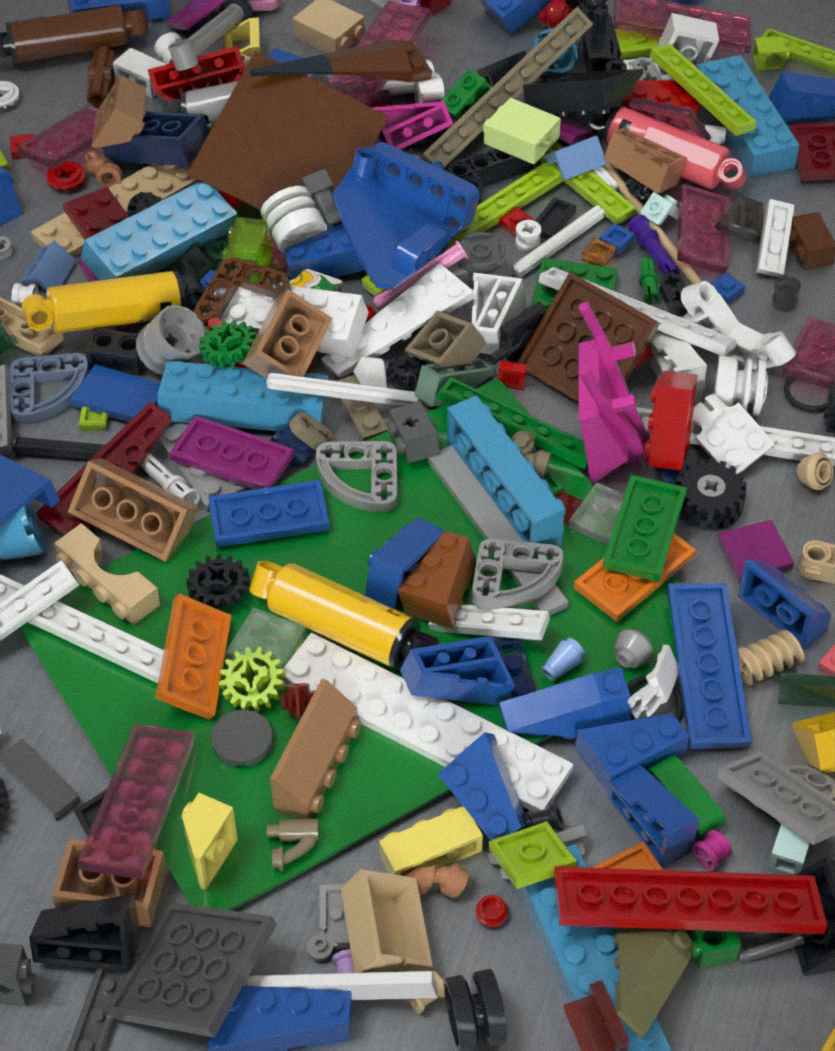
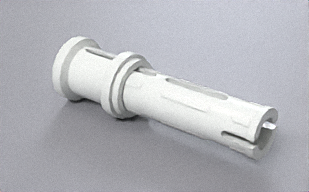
(172, 483)

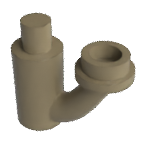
(293, 830)

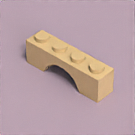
(128, 594)

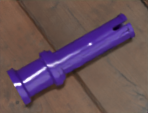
(649, 239)

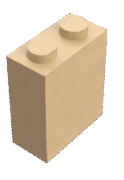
(328, 26)

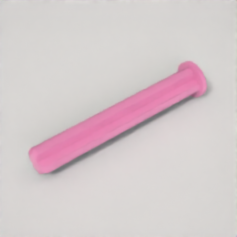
(447, 259)

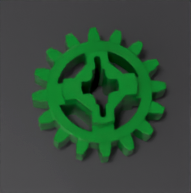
(226, 343)

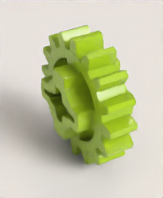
(264, 683)

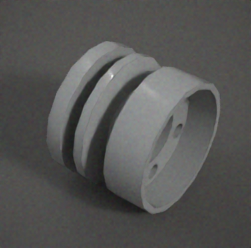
(170, 337)

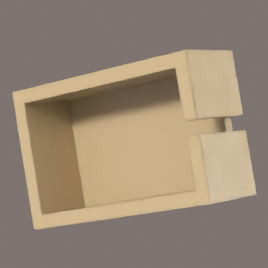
(385, 923)

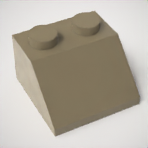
(447, 341)

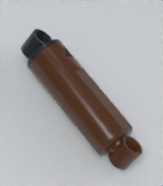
(70, 33)

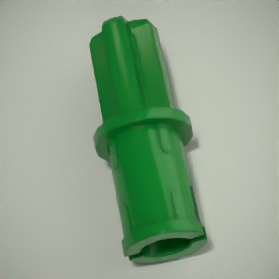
(649, 280)

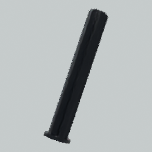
(54, 448)

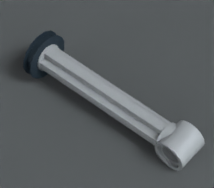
(185, 51)

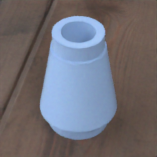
(563, 659)

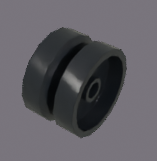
(480, 1009)

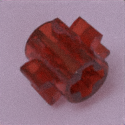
(296, 699)

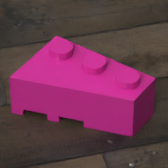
(413, 122)

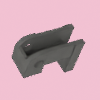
(321, 192)

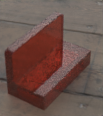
(596, 1021)

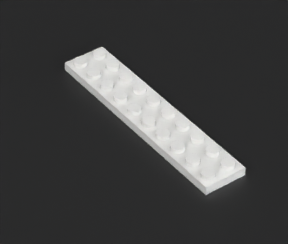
(425, 723)

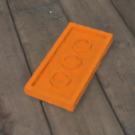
(619, 592)
(193, 657)

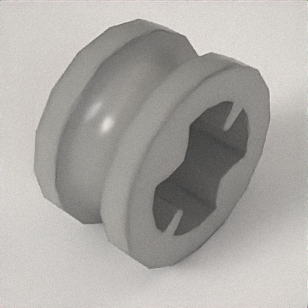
(8, 250)

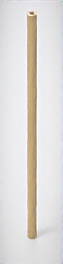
(686, 269)

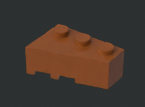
(439, 580)

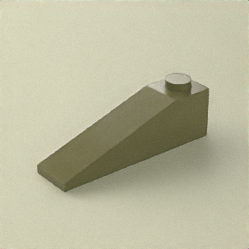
(648, 969)

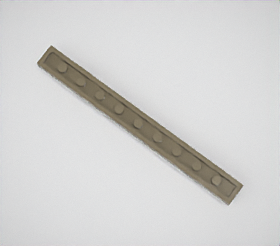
(510, 86)

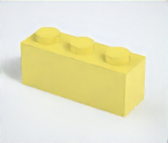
(431, 842)

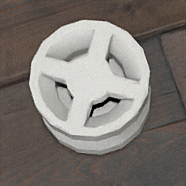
(528, 235)
(20, 292)

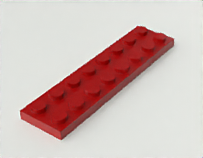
(688, 900)

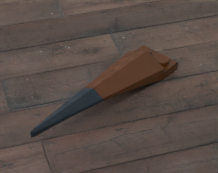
(379, 60)

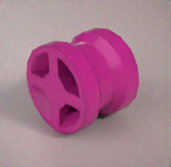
(712, 850)

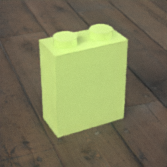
(521, 130)

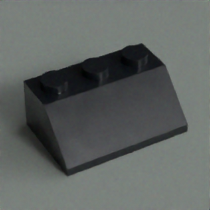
(818, 950)

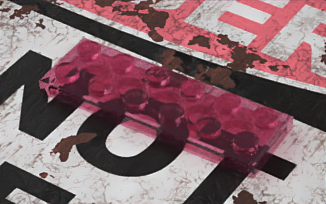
(652, 16)
(137, 802)

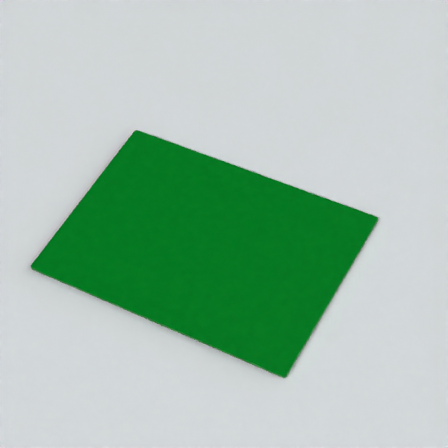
(379, 776)

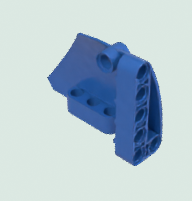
(397, 217)

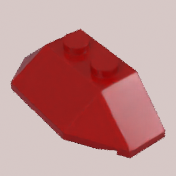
(212, 70)

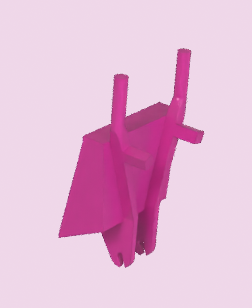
(606, 409)

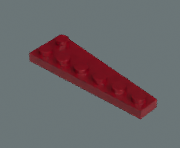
(124, 450)

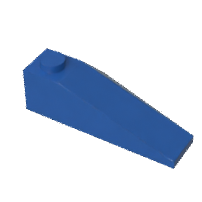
(569, 706)

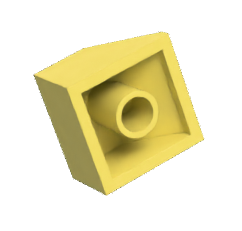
(209, 836)

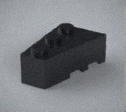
(88, 934)

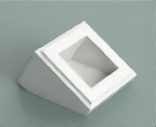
(371, 372)

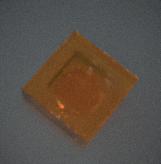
(598, 252)

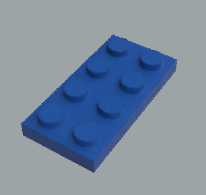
(268, 513)

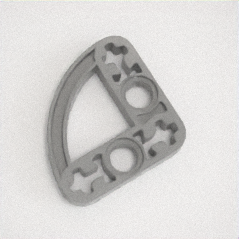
(371, 460)
(504, 559)

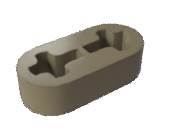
(310, 430)

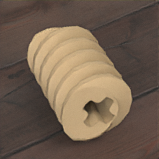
(769, 654)

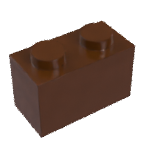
(812, 241)

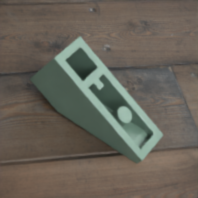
(434, 377)

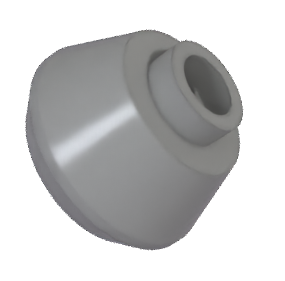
(632, 648)

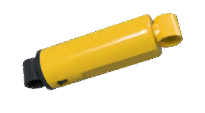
(110, 301)
(339, 613)

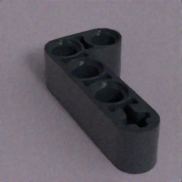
(488, 168)

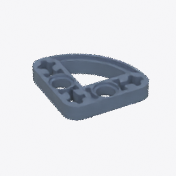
(29, 378)

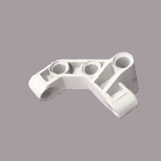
(711, 311)

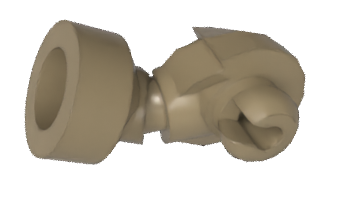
(539, 459)

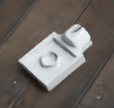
(730, 433)

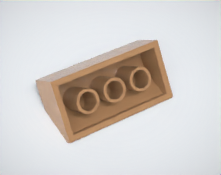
(132, 509)
(314, 753)

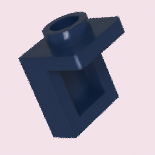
(288, 439)

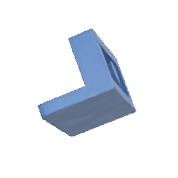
(578, 157)
(49, 267)

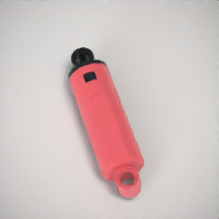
(706, 161)

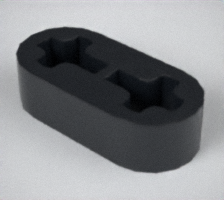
(671, 295)

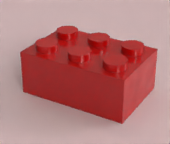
(671, 420)

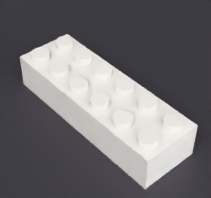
(346, 309)

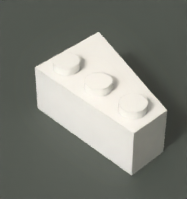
(495, 303)
(676, 356)

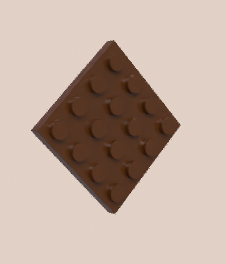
(555, 343)

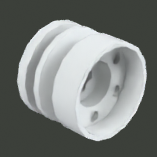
(292, 216)
(741, 385)

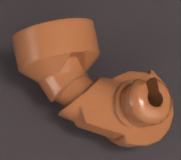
(103, 168)
(450, 879)

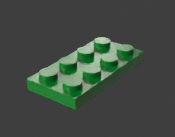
(644, 528)

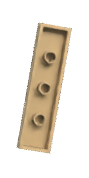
(35, 342)

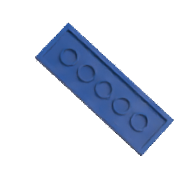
(708, 666)

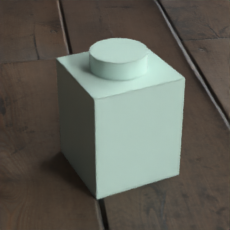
(788, 852)

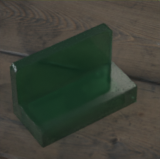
(806, 690)

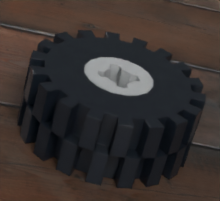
(712, 495)

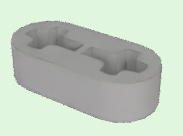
(649, 68)

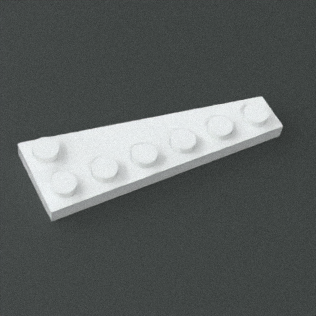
(408, 312)

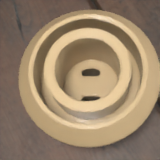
(815, 471)

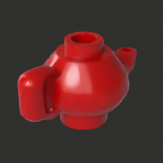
(554, 13)

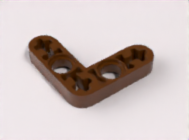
(238, 279)

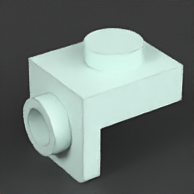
(658, 208)

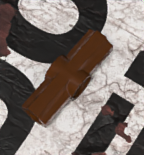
(100, 76)

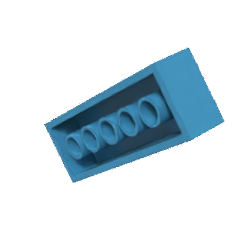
(771, 144)
(159, 234)
(232, 397)
(505, 472)

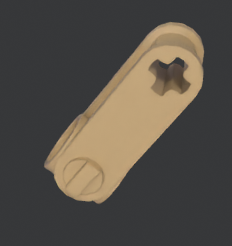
(818, 561)

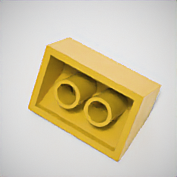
(817, 740)

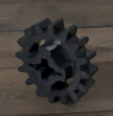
(218, 582)

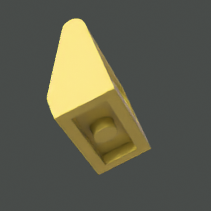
(245, 30)

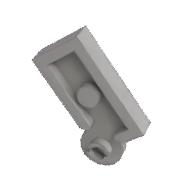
(331, 923)

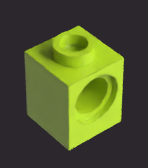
(770, 53)

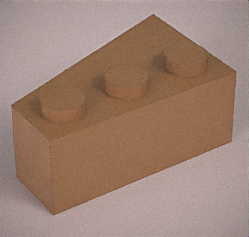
(645, 160)

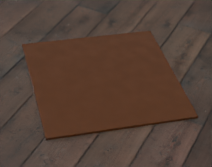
(280, 132)

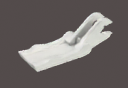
(659, 684)

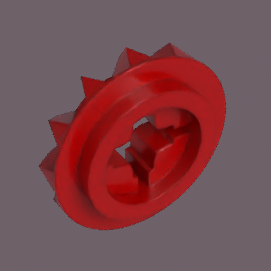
(72, 170)

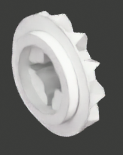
(9, 92)

